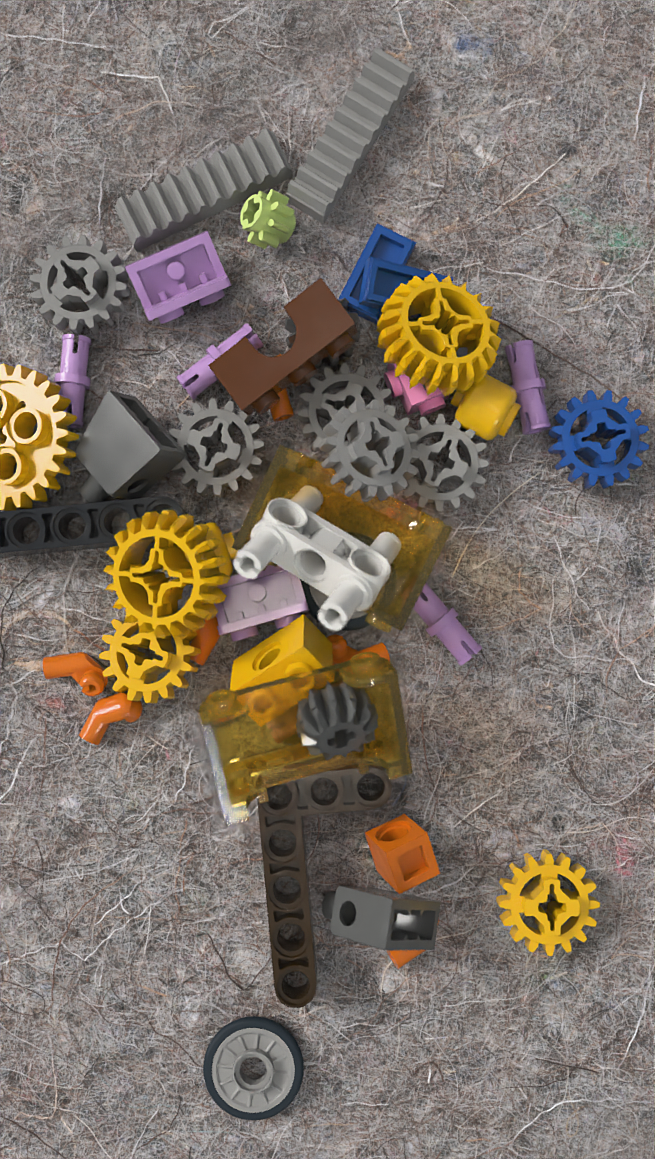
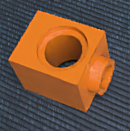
(402, 853)

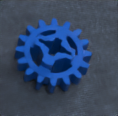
(596, 421)

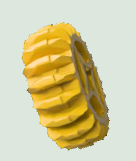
(428, 346)
(148, 593)

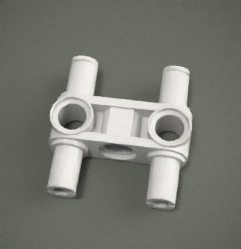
(319, 555)

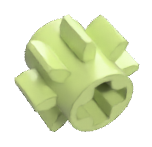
(268, 219)

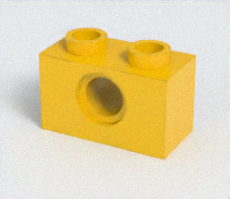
(286, 653)

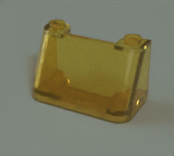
(419, 532)
(255, 738)

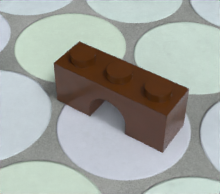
(321, 331)

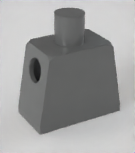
(125, 450)
(368, 918)

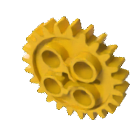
(37, 455)

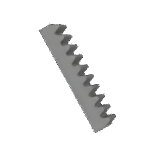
(350, 135)
(203, 189)

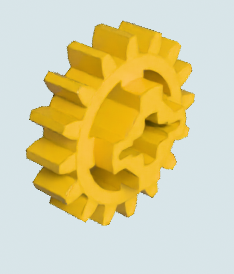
(141, 668)
(567, 903)

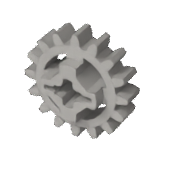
(64, 298)
(328, 404)
(222, 430)
(371, 446)
(456, 471)

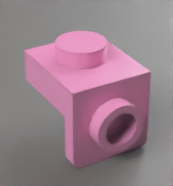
(413, 398)

